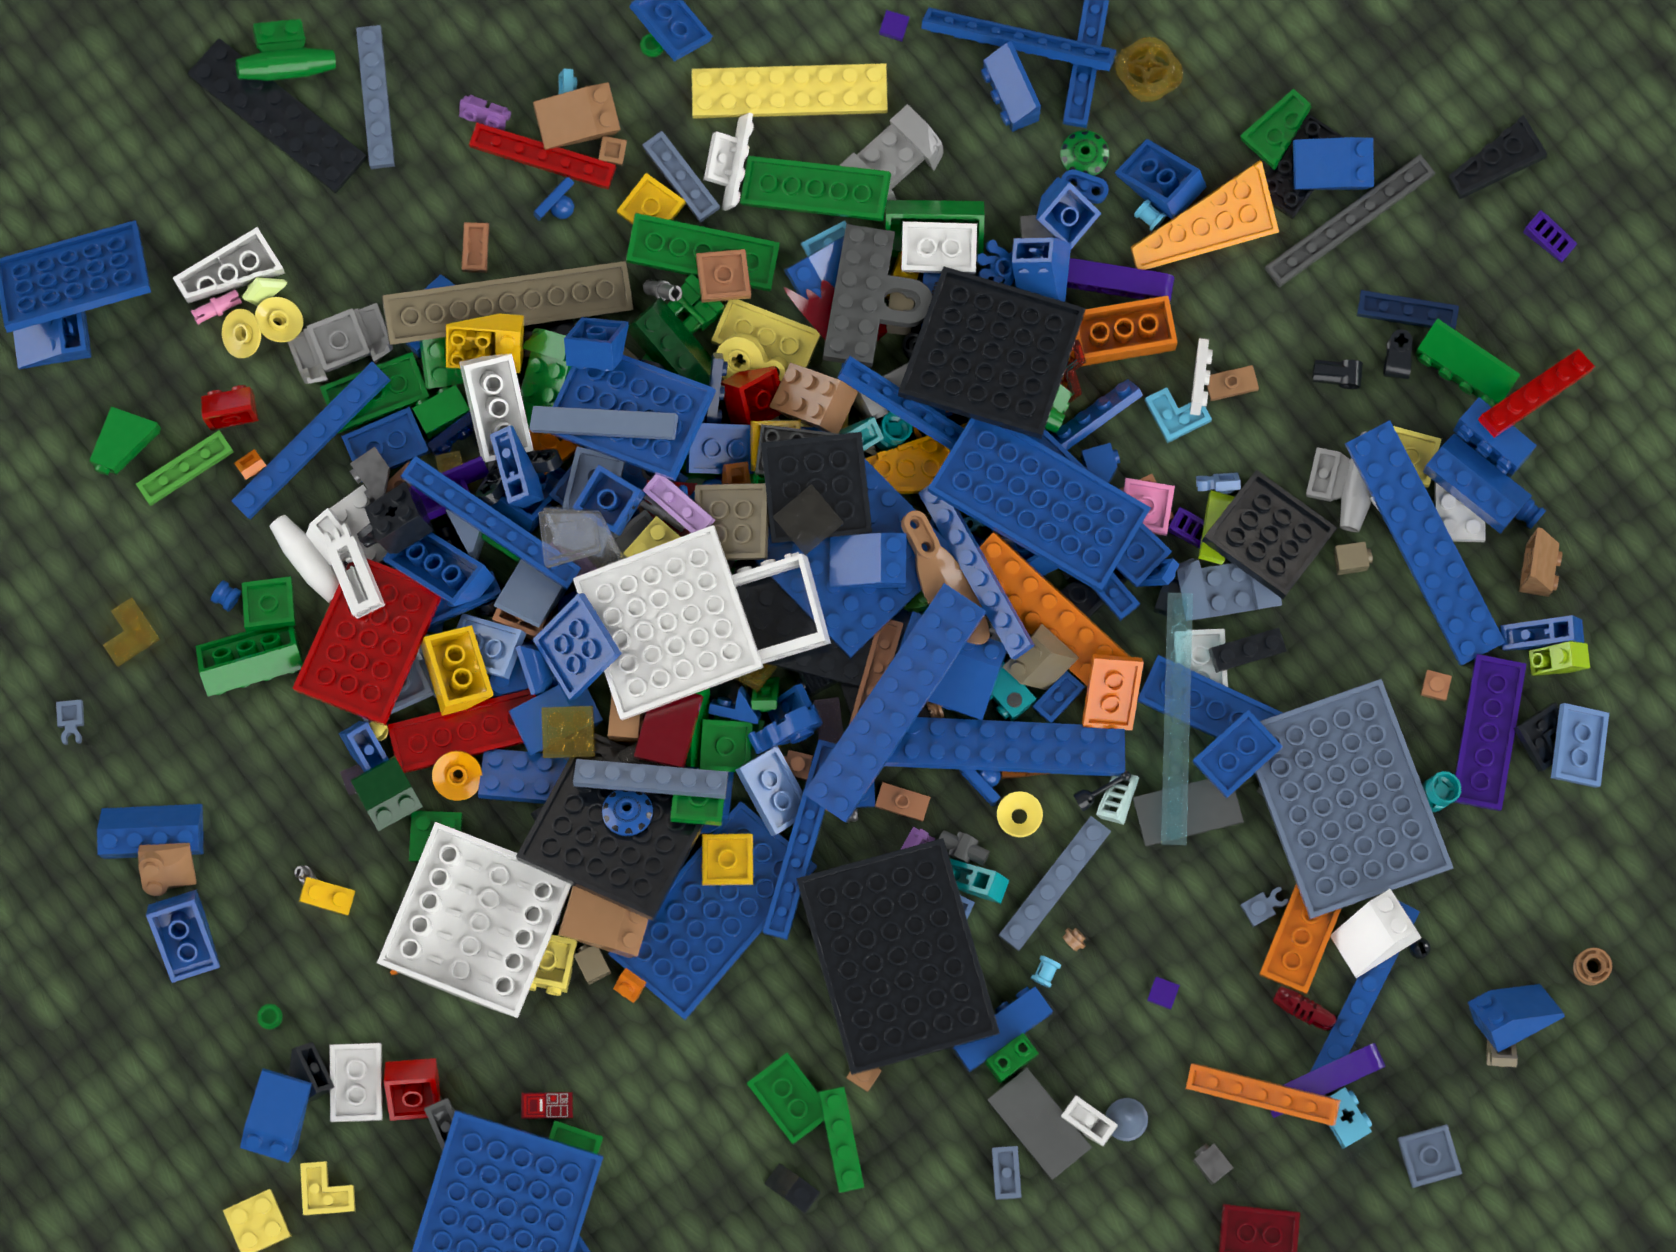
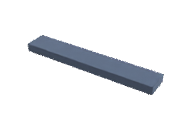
(603, 422)

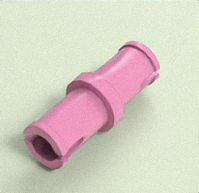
(216, 307)

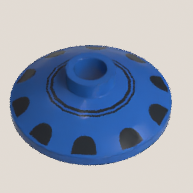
(627, 822)

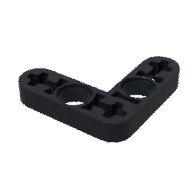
(492, 486)

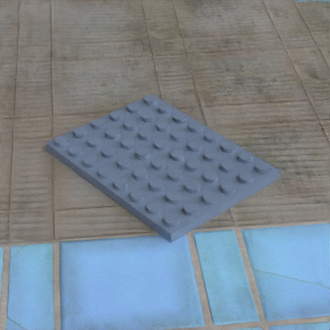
(1349, 801)

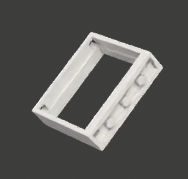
(772, 567)

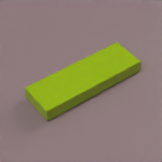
(1216, 505)

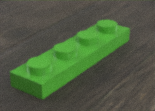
(184, 468)

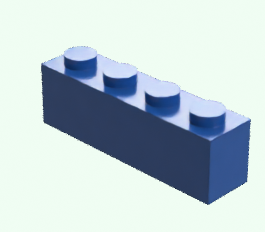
(1011, 1021)

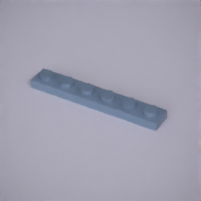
(375, 97)
(650, 778)
(1054, 883)

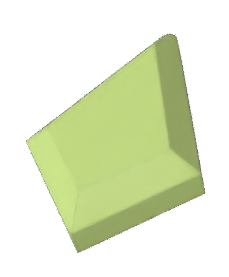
(262, 289)

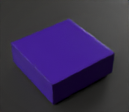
(894, 25)
(1163, 993)

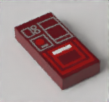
(547, 1105)

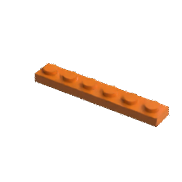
(1263, 1094)

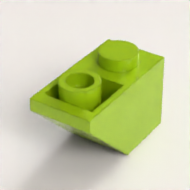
(1559, 658)

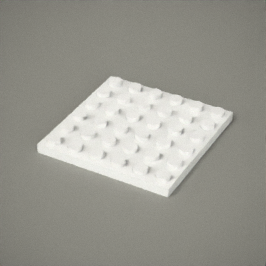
(672, 621)

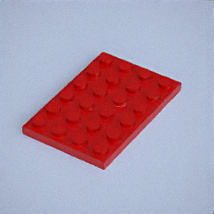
(367, 659)

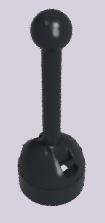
(1086, 798)

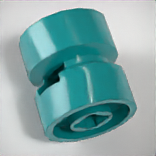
(894, 430)
(1442, 790)

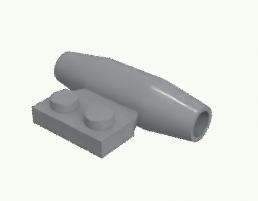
(1336, 478)

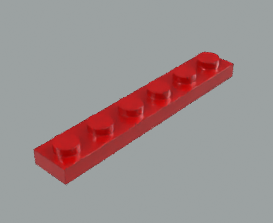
(533, 154)
(1536, 393)

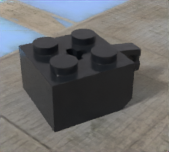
(396, 520)

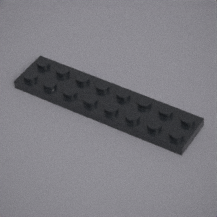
(278, 118)

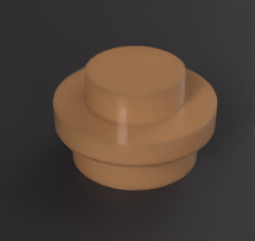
(1074, 939)

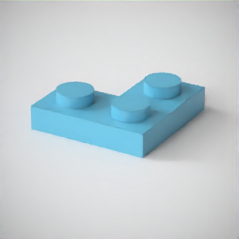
(1170, 419)

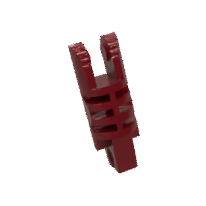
(1304, 1009)

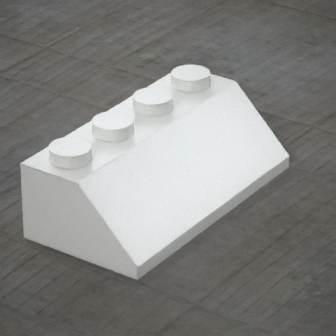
(494, 400)

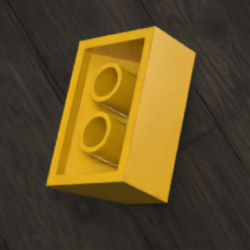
(456, 669)

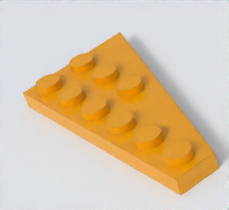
(1225, 217)
(912, 464)

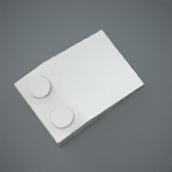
(1374, 933)

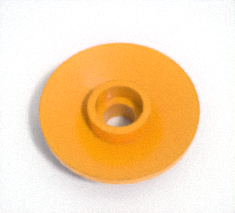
(451, 786)

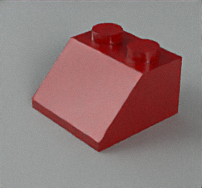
(750, 395)
(229, 407)
(411, 1087)

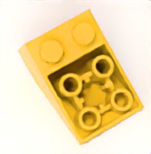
(485, 337)

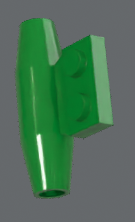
(283, 53)

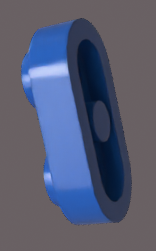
(1086, 184)

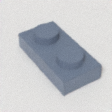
(1006, 1172)

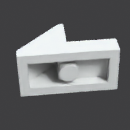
(1089, 1121)

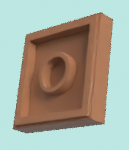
(723, 275)

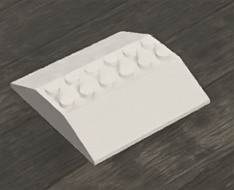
(474, 921)

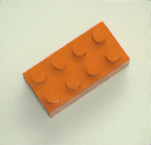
(1127, 330)

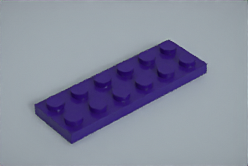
(1489, 731)

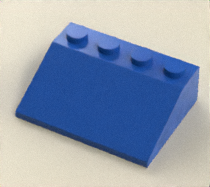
(970, 677)

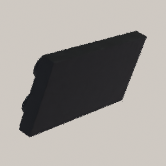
(1281, 180)

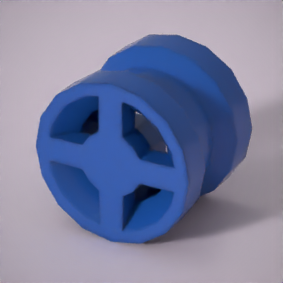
(1530, 513)
(226, 595)

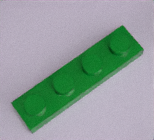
(841, 1139)

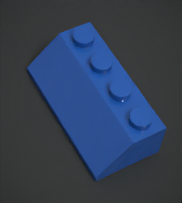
(1476, 483)
(442, 569)
(126, 828)

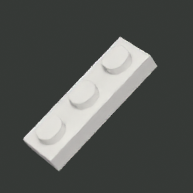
(1201, 377)

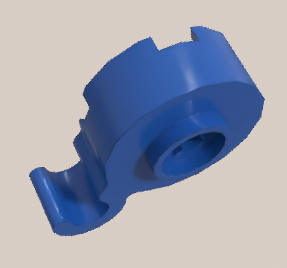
(795, 728)

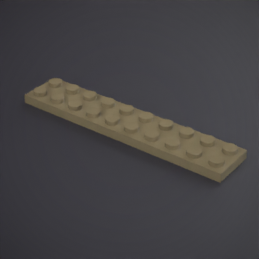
(538, 297)

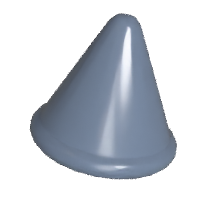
(1129, 1117)

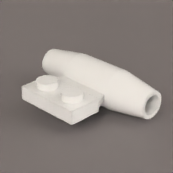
(308, 550)

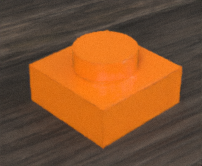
(250, 464)
(629, 985)

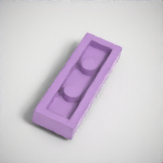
(678, 504)

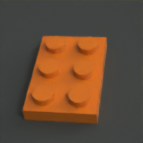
(1112, 692)

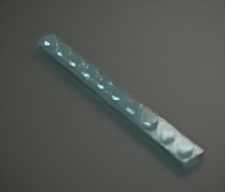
(1177, 719)

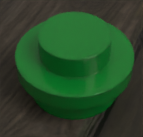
(650, 46)
(269, 1016)

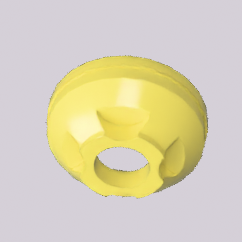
(1019, 801)

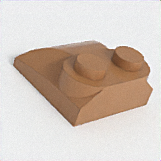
(165, 867)

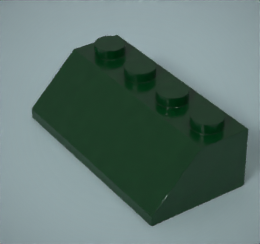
(671, 343)

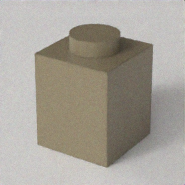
(1352, 558)
(592, 963)

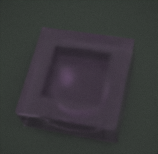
(349, 774)

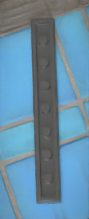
(1349, 220)

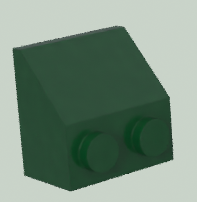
(386, 793)

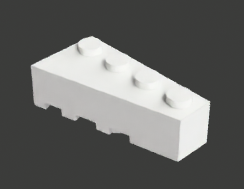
(229, 268)

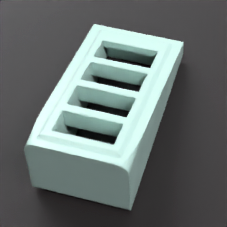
(1120, 815)

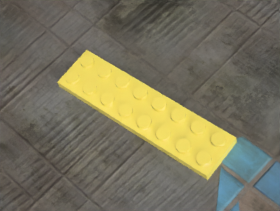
(789, 90)

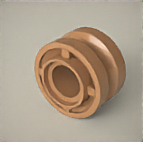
(1584, 975)

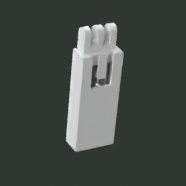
(358, 582)

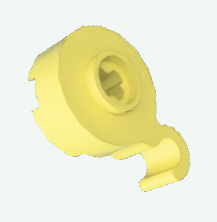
(752, 352)

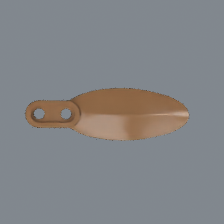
(939, 567)

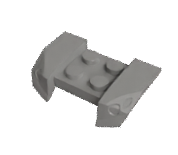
(900, 148)
(340, 342)

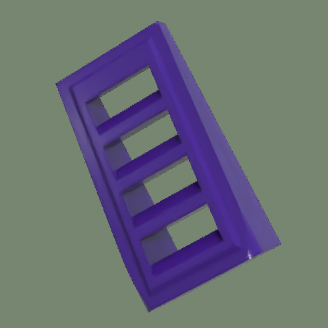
(1555, 230)
(1182, 533)

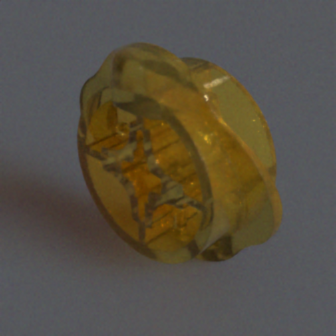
(1127, 62)

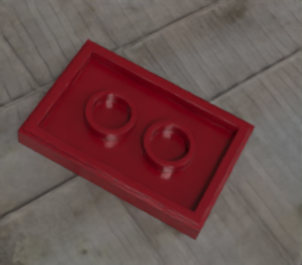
(669, 732)
(1258, 1230)

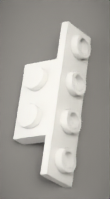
(727, 160)

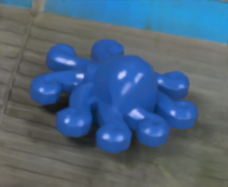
(996, 267)

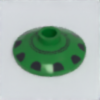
(1091, 163)

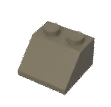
(1044, 662)

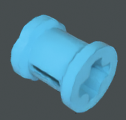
(1150, 215)
(1045, 971)

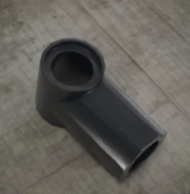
(1344, 373)

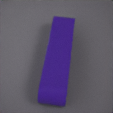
(1118, 280)
(1339, 1072)

